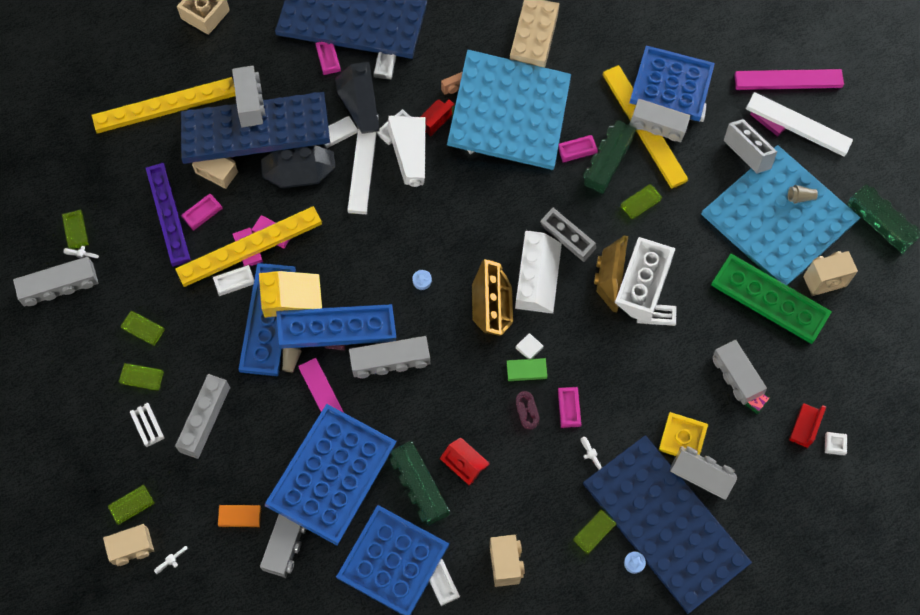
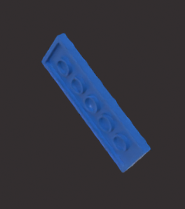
(335, 326)
(260, 344)

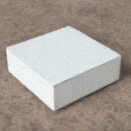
(529, 346)
(836, 443)

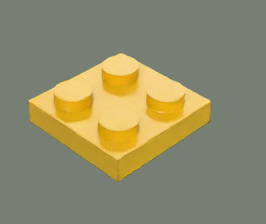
(682, 432)

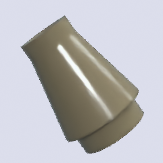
(801, 194)
(290, 358)

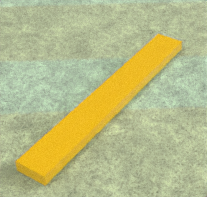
(654, 143)

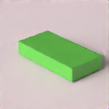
(526, 369)

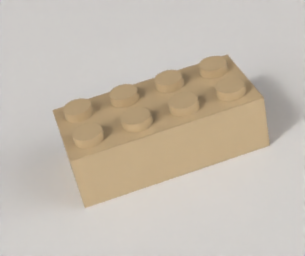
(534, 32)

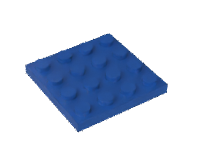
(673, 81)
(392, 561)

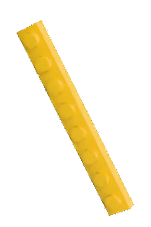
(163, 105)
(248, 246)

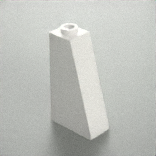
(409, 145)

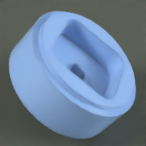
(422, 279)
(634, 562)

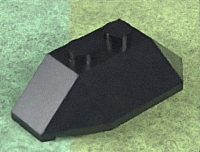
(298, 166)

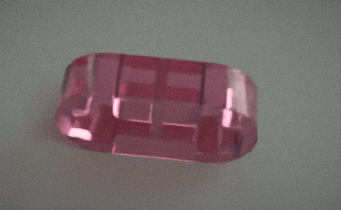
(531, 409)

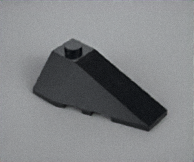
(357, 93)

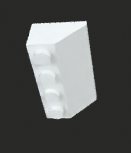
(538, 273)
(644, 279)

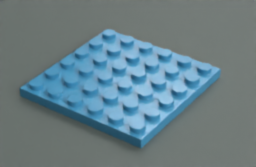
(509, 109)
(770, 228)

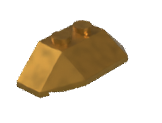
(611, 272)
(492, 299)

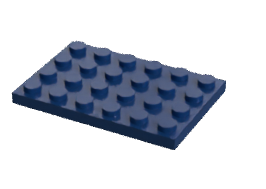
(331, 474)

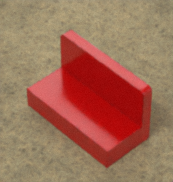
(437, 116)
(807, 425)
(464, 460)

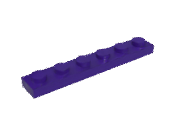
(168, 214)

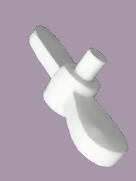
(80, 253)
(591, 453)
(170, 560)

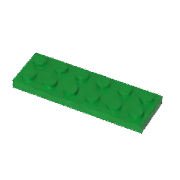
(771, 298)

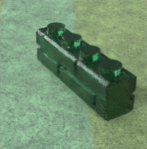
(610, 156)
(884, 218)
(419, 482)

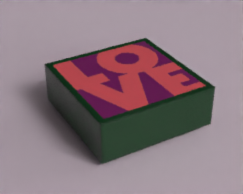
(758, 403)

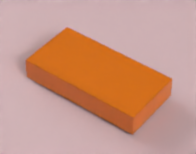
(239, 515)

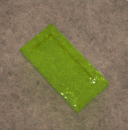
(641, 201)
(75, 229)
(142, 328)
(141, 376)
(131, 504)
(594, 531)

